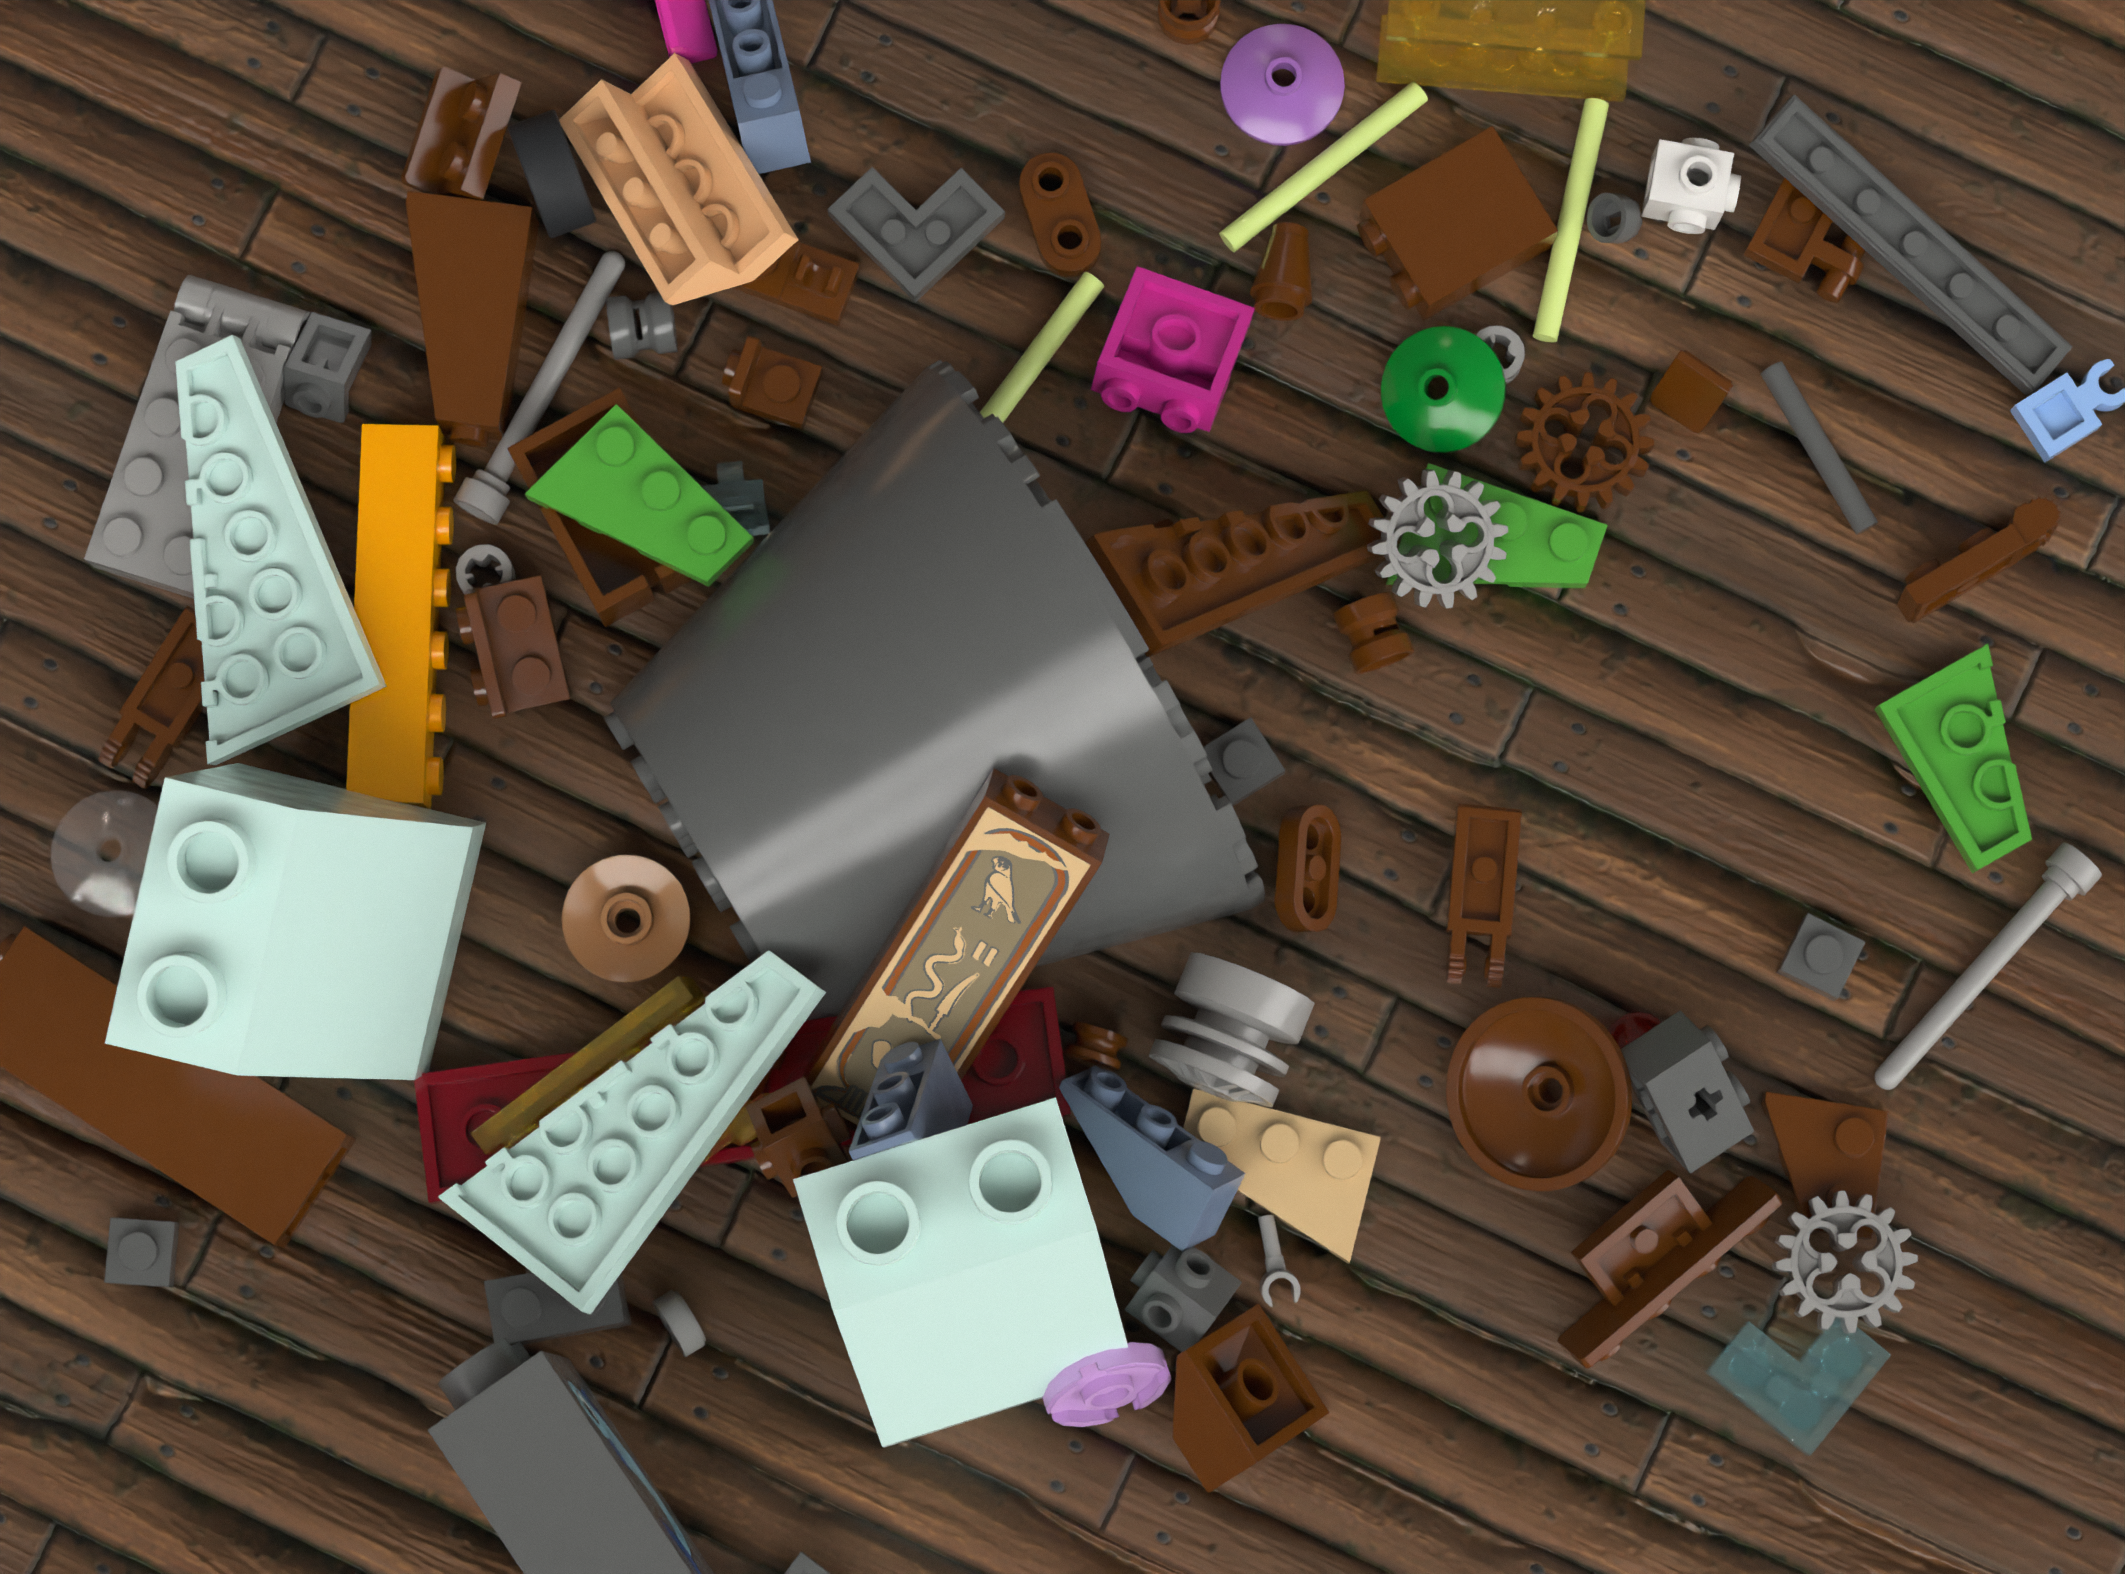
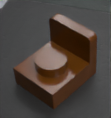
(771, 383)

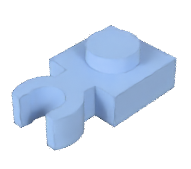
(2065, 413)

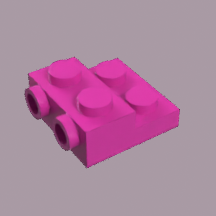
(1171, 351)

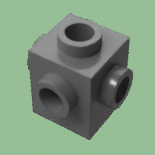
(1180, 1294)

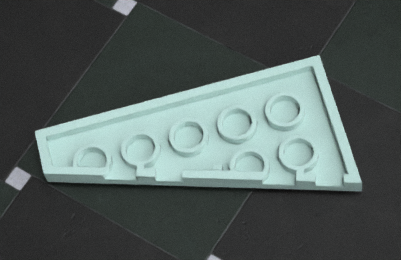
(264, 583)
(620, 1150)

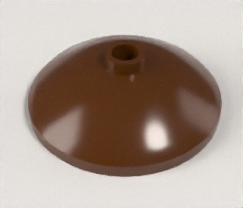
(1503, 1099)

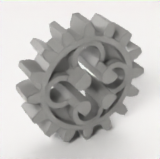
(1466, 561)
(1847, 1299)

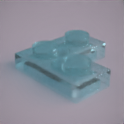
(1804, 1395)

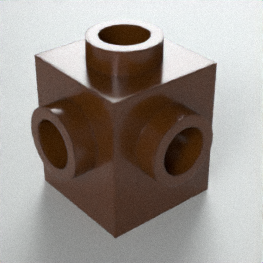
(797, 1145)

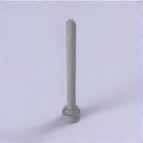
(487, 490)
(2066, 876)

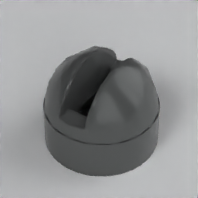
(1612, 206)

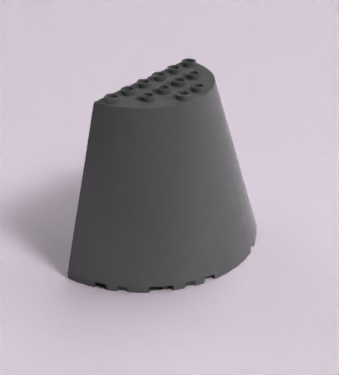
(876, 673)

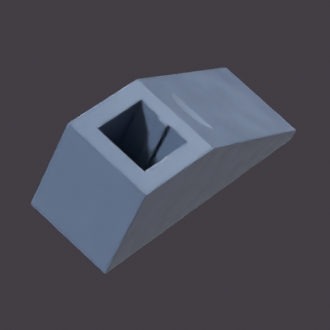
(760, 83)
(911, 1099)
(1157, 1166)

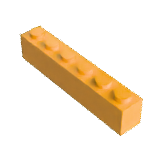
(398, 608)

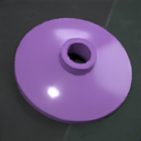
(1276, 112)

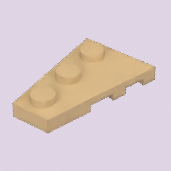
(1293, 1165)

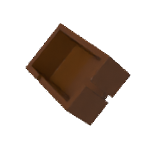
(610, 572)

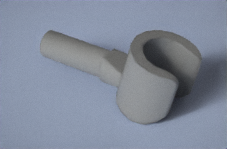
(1274, 1260)

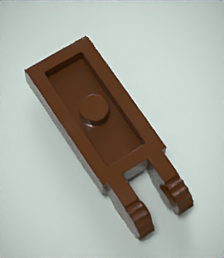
(1980, 559)
(162, 702)
(1482, 886)

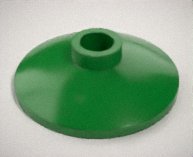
(1473, 395)

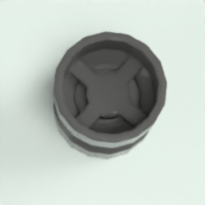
(656, 325)

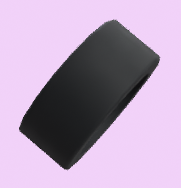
(552, 173)

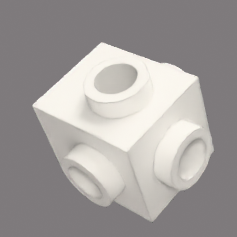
(1690, 185)

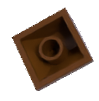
(1239, 1398)

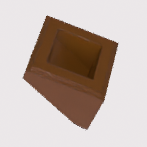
(1690, 391)

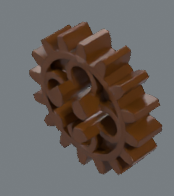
(1597, 475)

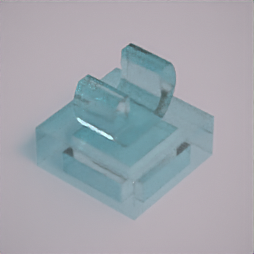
(741, 498)

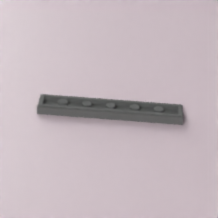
(1910, 245)

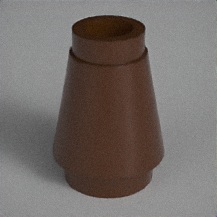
(1284, 274)

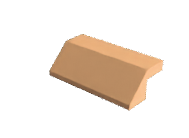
(678, 183)

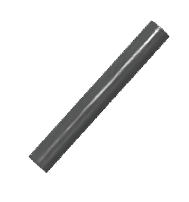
(1819, 448)

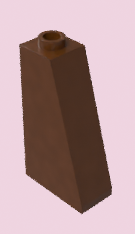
(473, 298)

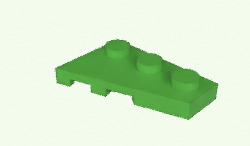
(640, 496)
(1542, 542)
(1961, 757)

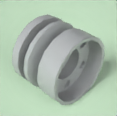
(1231, 1030)

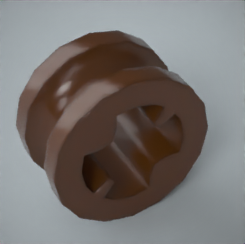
(1096, 1045)

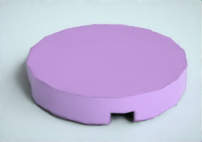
(1104, 1381)

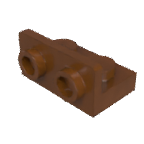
(460, 134)
(513, 645)

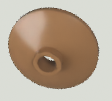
(606, 892)

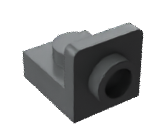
(325, 366)

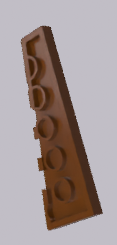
(1221, 569)

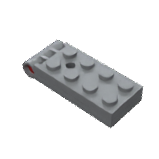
(145, 513)

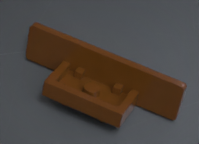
(1654, 1253)

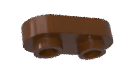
(1060, 212)
(1308, 868)

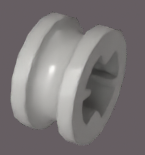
(1515, 349)
(482, 556)

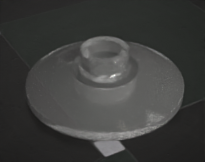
(76, 862)

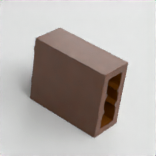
(1455, 224)

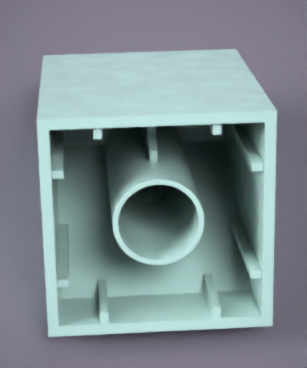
(293, 928)
(962, 1269)

